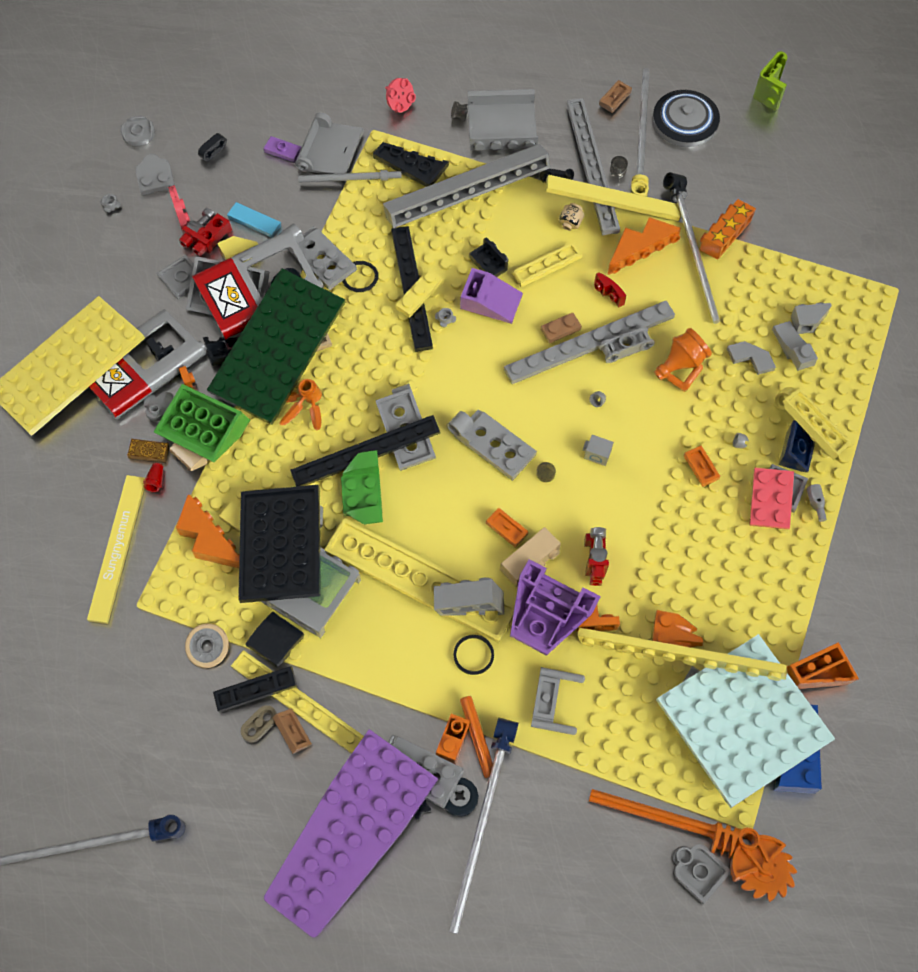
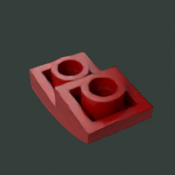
(607, 286)

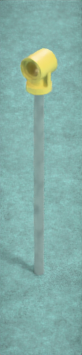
(639, 182)

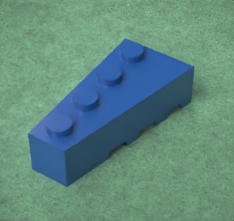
(804, 776)

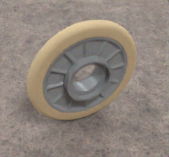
(219, 648)

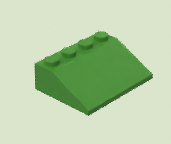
(201, 423)

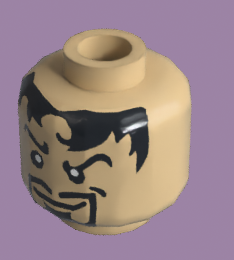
(571, 216)

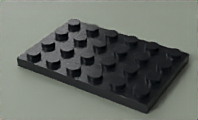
(280, 544)

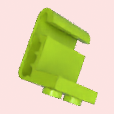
(769, 87)

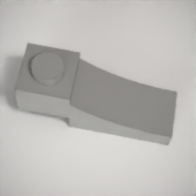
(794, 346)

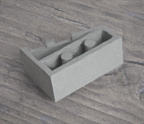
(468, 597)

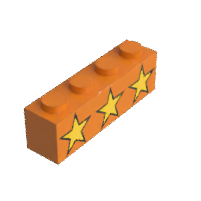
(727, 229)

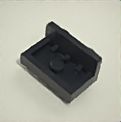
(489, 258)

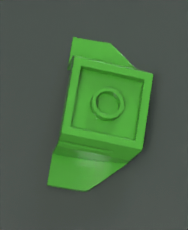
(362, 489)

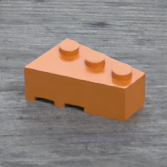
(823, 669)

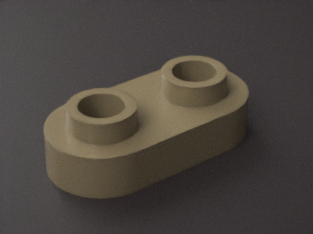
(258, 723)

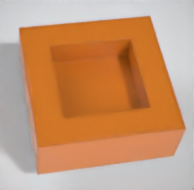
(188, 378)

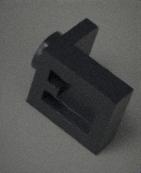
(157, 349)

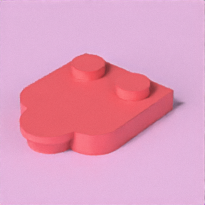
(179, 206)

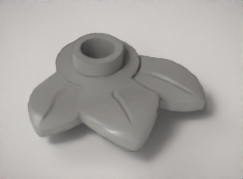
(157, 405)

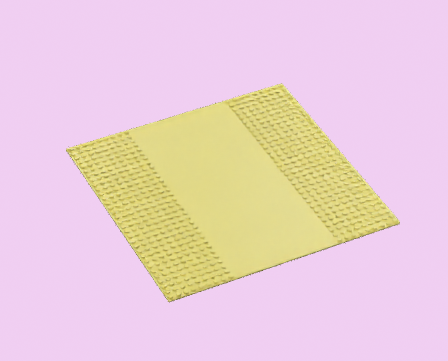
(665, 533)

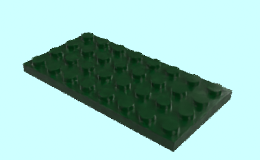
(276, 346)

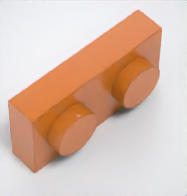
(701, 466)
(507, 527)

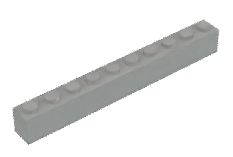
(466, 185)

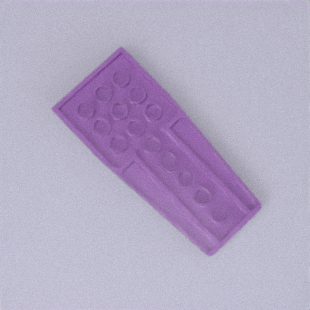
(349, 832)

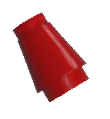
(154, 478)

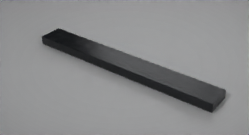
(409, 276)
(382, 444)

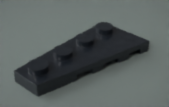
(411, 164)

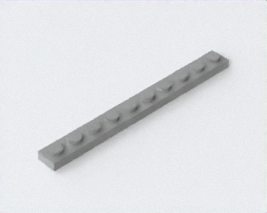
(591, 162)
(586, 342)

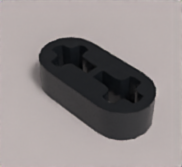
(212, 147)

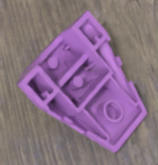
(547, 609)

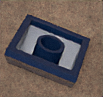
(797, 449)

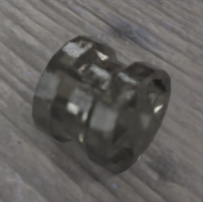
(459, 111)
(620, 162)

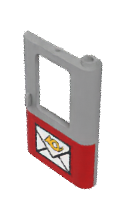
(230, 289)
(129, 383)

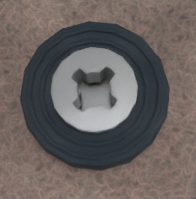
(463, 805)

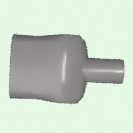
(817, 501)

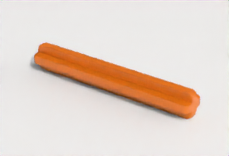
(477, 735)

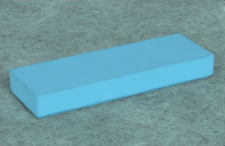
(254, 220)

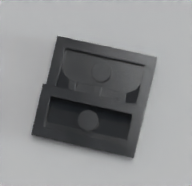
(274, 639)

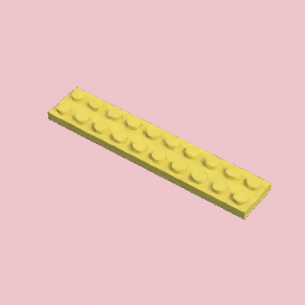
(408, 574)

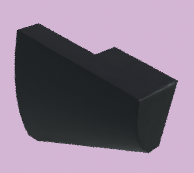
(218, 350)

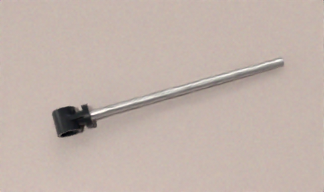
(677, 186)

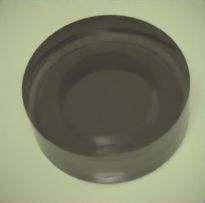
(546, 472)

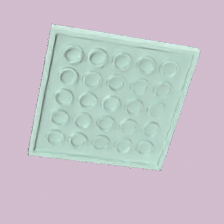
(744, 725)

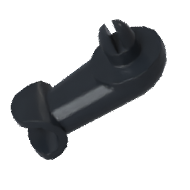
(568, 174)

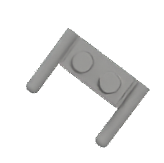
(547, 697)

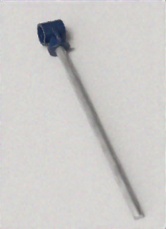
(505, 733)
(156, 829)

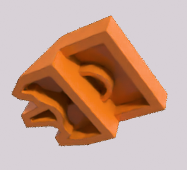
(675, 630)

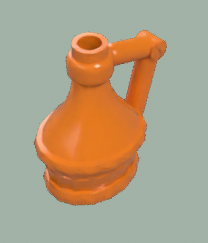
(686, 352)

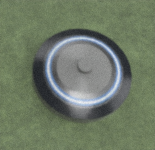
(686, 118)

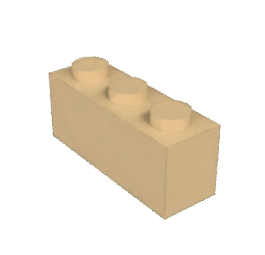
(538, 549)

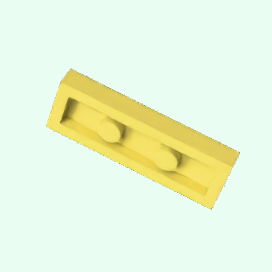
(419, 293)

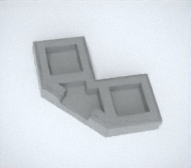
(745, 351)

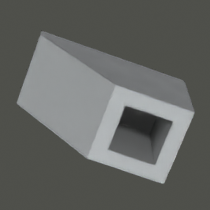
(808, 317)

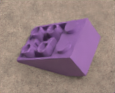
(490, 296)

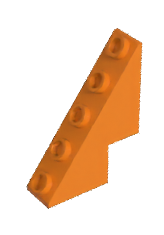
(639, 245)
(209, 542)

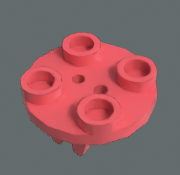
(396, 99)

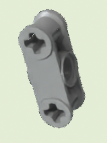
(637, 339)

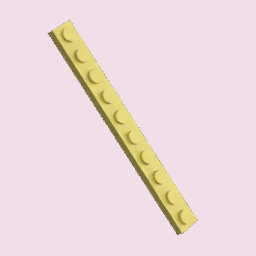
(688, 655)

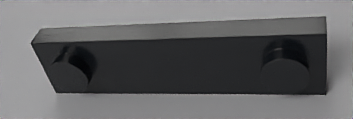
(255, 689)

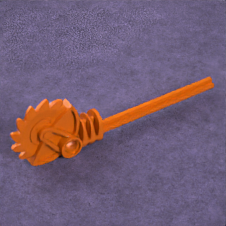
(758, 865)

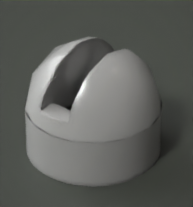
(594, 399)
(739, 440)

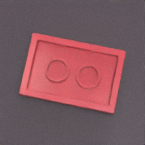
(771, 498)

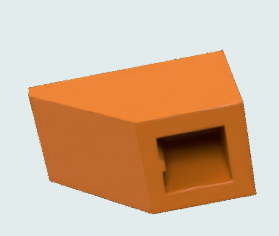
(453, 738)

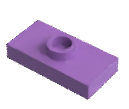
(282, 149)

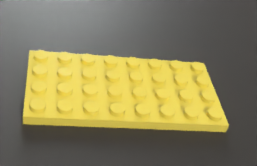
(66, 364)

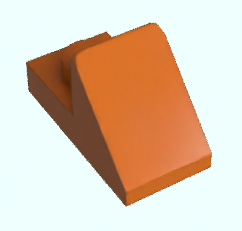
(604, 623)

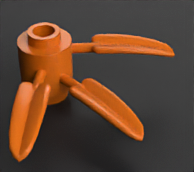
(310, 393)

